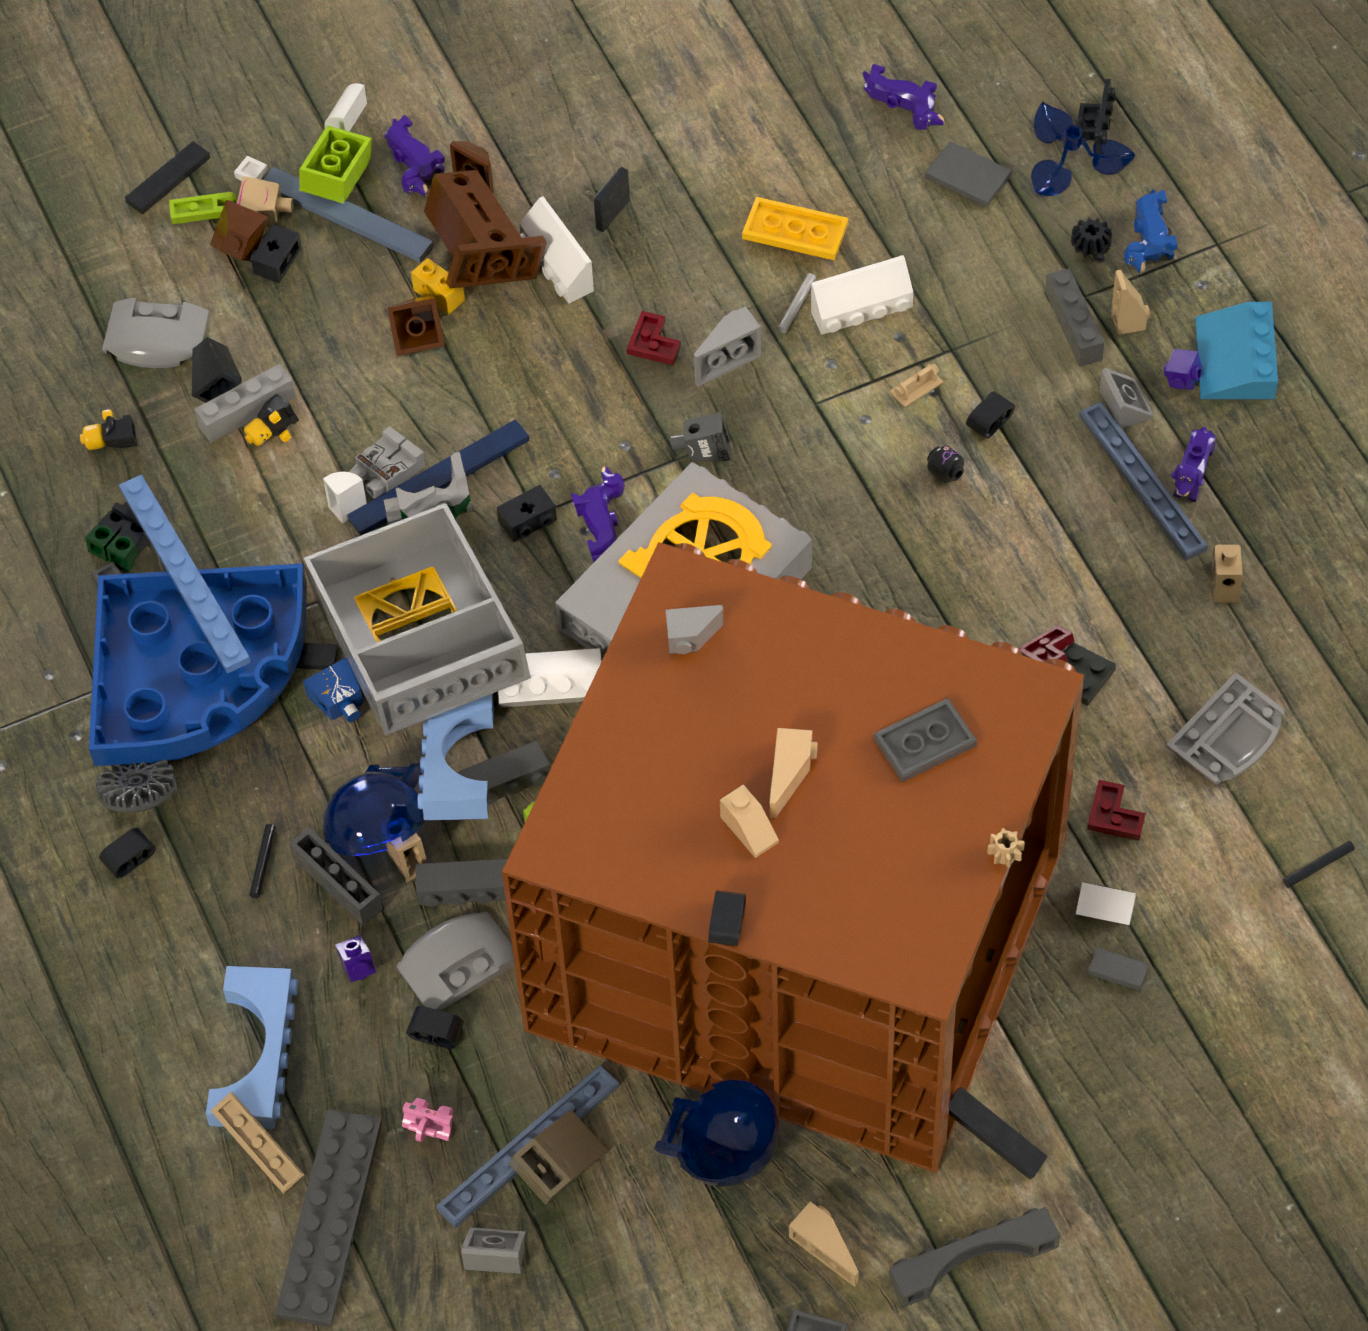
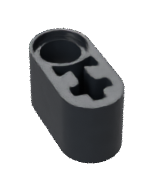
(990, 415)
(127, 852)
(727, 918)
(435, 1027)

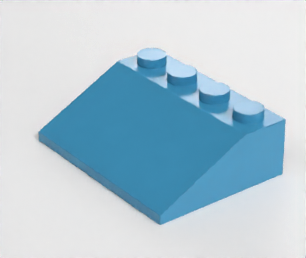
(1237, 352)

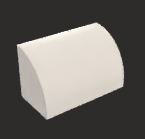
(348, 108)
(344, 493)
(1106, 903)

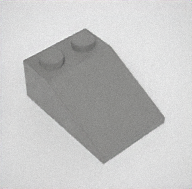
(728, 346)

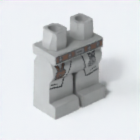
(388, 463)

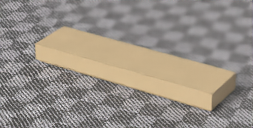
(257, 1143)

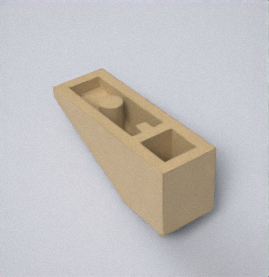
(1128, 309)
(791, 765)
(819, 1235)

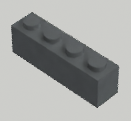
(1074, 317)
(511, 771)
(336, 876)
(460, 882)

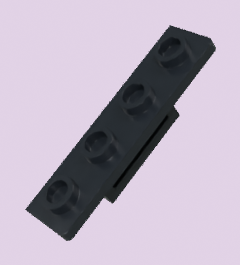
(1095, 117)

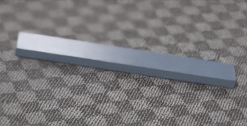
(354, 218)
(1143, 481)
(498, 1172)

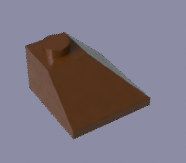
(469, 157)
(238, 231)
(415, 325)

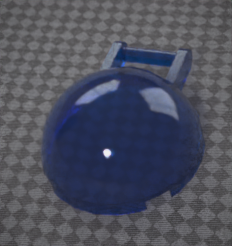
(373, 810)
(725, 1134)

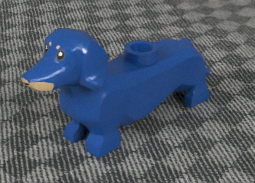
(1152, 231)

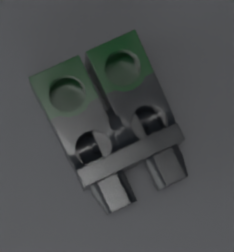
(118, 537)

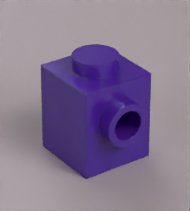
(1183, 369)
(355, 958)

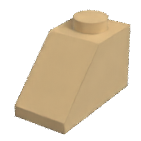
(748, 821)

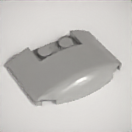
(154, 332)
(1229, 731)
(456, 959)

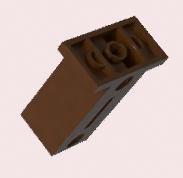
(479, 233)

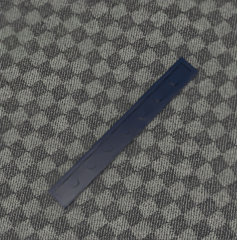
(440, 475)

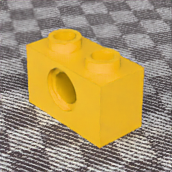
(431, 280)

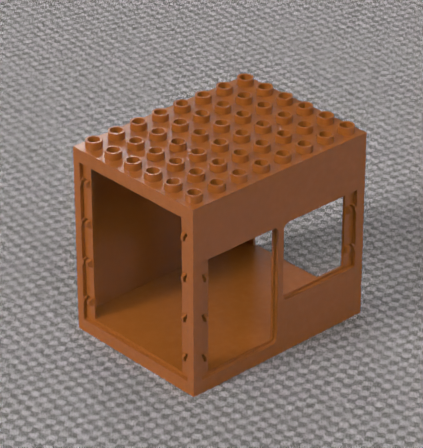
(866, 913)

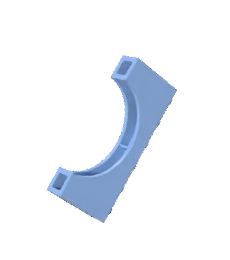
(445, 792)
(269, 996)

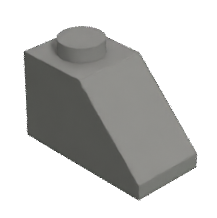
(692, 627)

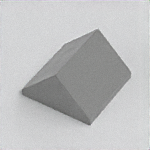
(1124, 398)
(493, 1250)

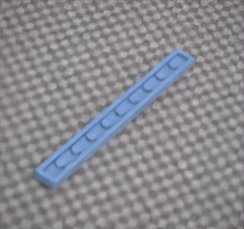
(184, 574)

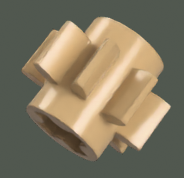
(1002, 854)

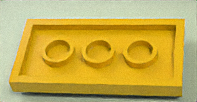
(795, 228)

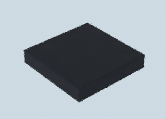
(611, 199)

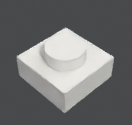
(251, 168)

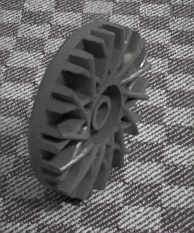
(135, 786)

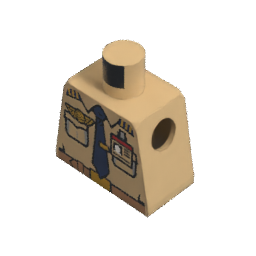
(1226, 564)

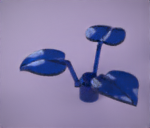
(1054, 124)

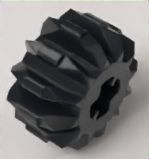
(1091, 237)

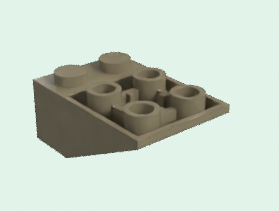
(557, 1156)

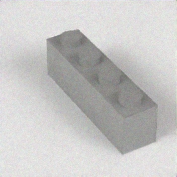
(243, 403)

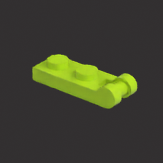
(199, 207)

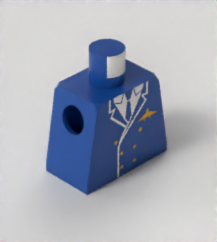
(335, 691)

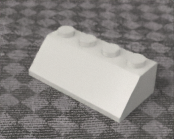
(563, 257)
(861, 295)
(554, 678)

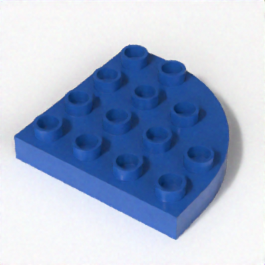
(158, 678)

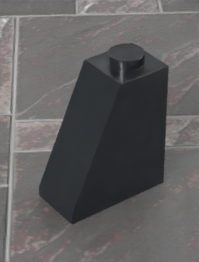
(212, 370)

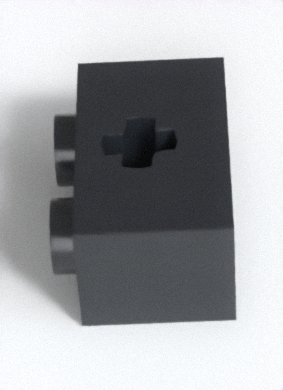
(275, 253)
(526, 513)

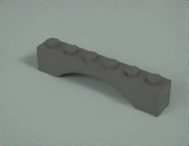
(1026, 1235)

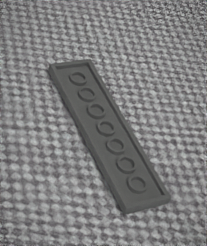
(329, 1218)

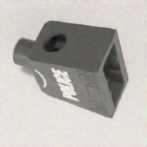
(704, 438)

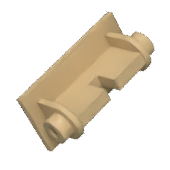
(917, 385)

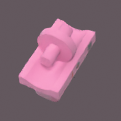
(426, 1121)

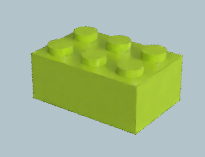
(335, 164)

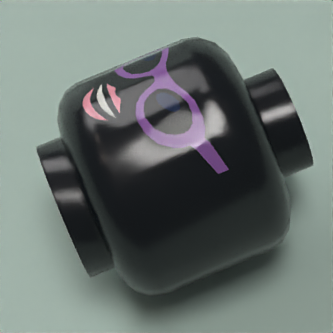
(945, 464)

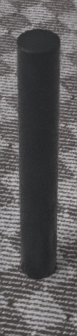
(262, 861)
(1318, 864)

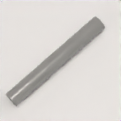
(796, 303)

